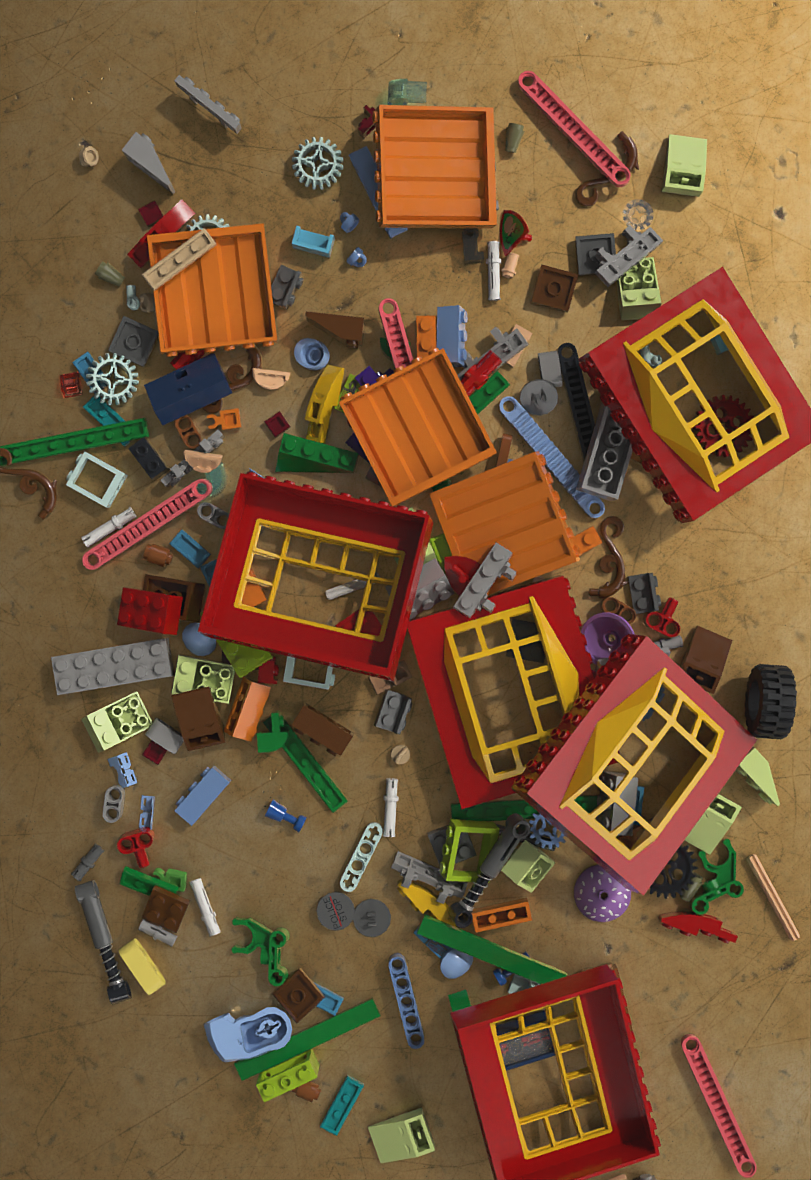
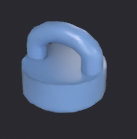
(350, 223)
(352, 259)

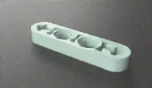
(358, 855)

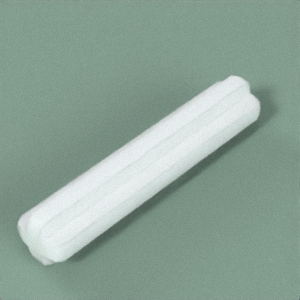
(346, 588)

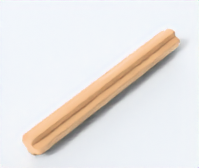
(773, 897)

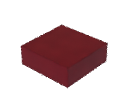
(151, 213)
(277, 424)
(154, 752)

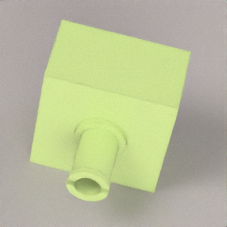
(528, 866)

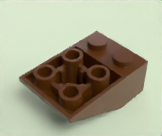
(706, 658)
(198, 718)

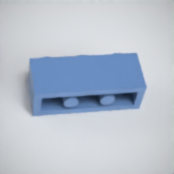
(452, 333)
(202, 794)

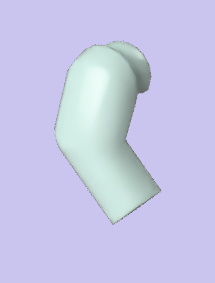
(132, 300)
(649, 357)

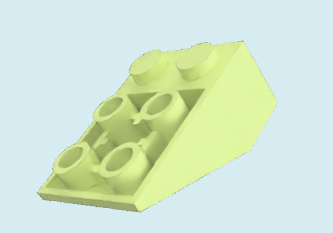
(685, 165)
(638, 290)
(197, 673)
(117, 722)
(759, 776)
(713, 824)
(402, 1137)

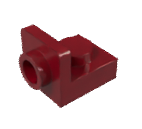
(366, 126)

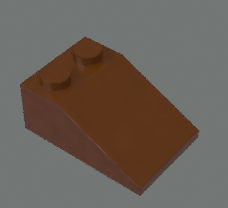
(345, 329)
(190, 591)

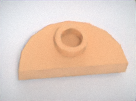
(269, 378)
(202, 461)

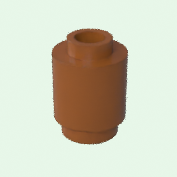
(158, 555)
(308, 1091)

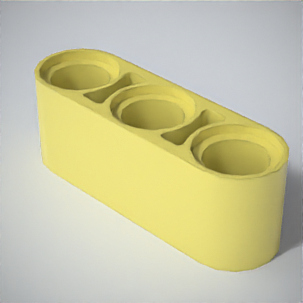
(142, 966)

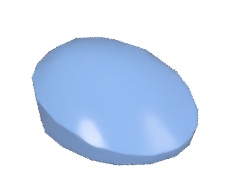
(311, 354)
(197, 642)
(455, 963)

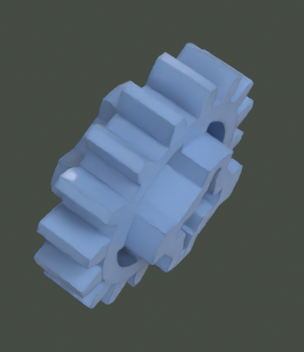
(540, 832)

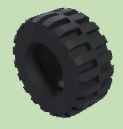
(770, 701)

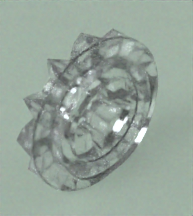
(642, 207)

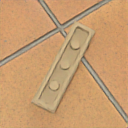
(179, 259)

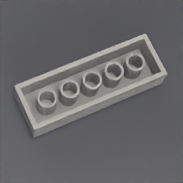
(605, 459)
(112, 666)

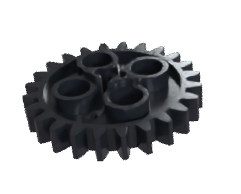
(685, 864)

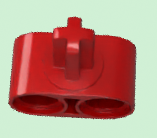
(664, 619)
(138, 845)

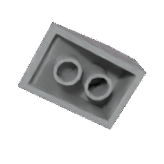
(142, 154)

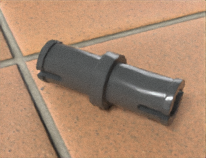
(87, 862)

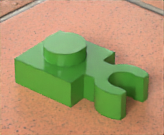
(173, 877)

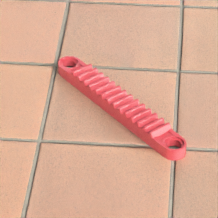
(574, 129)
(395, 335)
(147, 524)
(718, 1105)

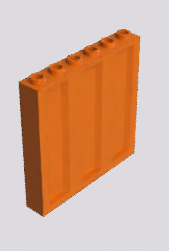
(435, 166)
(219, 297)
(417, 426)
(510, 508)

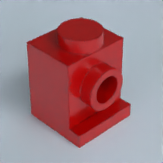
(268, 671)

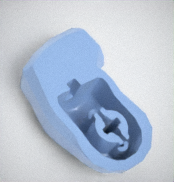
(248, 1034)

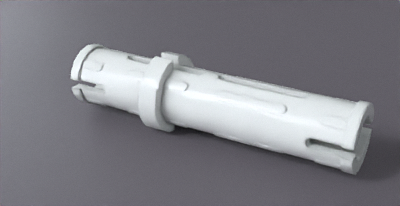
(493, 270)
(115, 523)
(390, 807)
(207, 913)

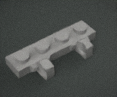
(201, 97)
(637, 248)
(505, 348)
(183, 467)
(475, 593)
(417, 870)

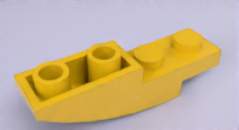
(322, 399)
(424, 899)

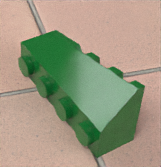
(310, 456)

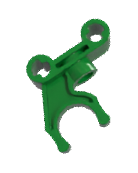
(721, 883)
(270, 947)

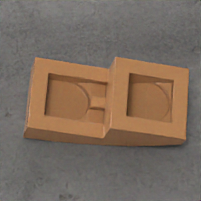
(402, 674)

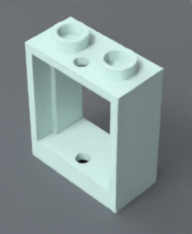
(112, 490)
(288, 676)

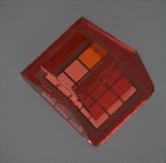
(71, 384)

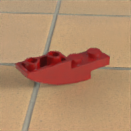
(169, 223)
(690, 923)

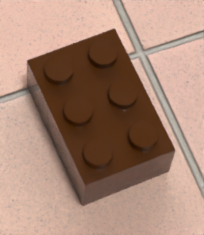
(322, 730)

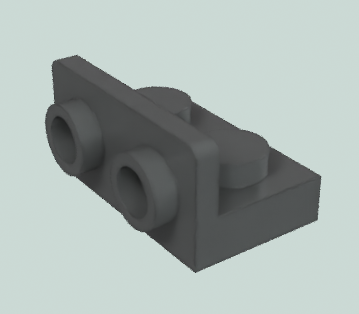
(285, 286)
(644, 593)
(393, 711)

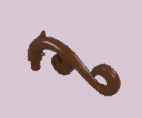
(632, 161)
(233, 370)
(50, 487)
(610, 589)

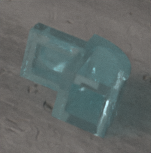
(403, 91)
(217, 478)

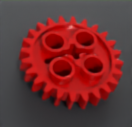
(730, 410)

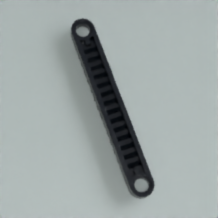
(577, 397)

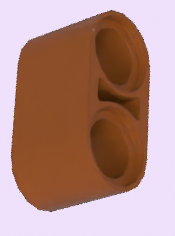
(187, 433)
(619, 608)

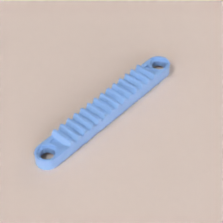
(555, 460)

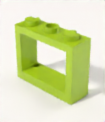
(449, 849)
(288, 1075)

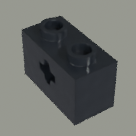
(149, 458)

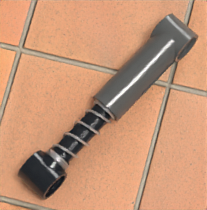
(490, 868)
(89, 898)

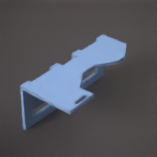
(114, 761)
(146, 811)

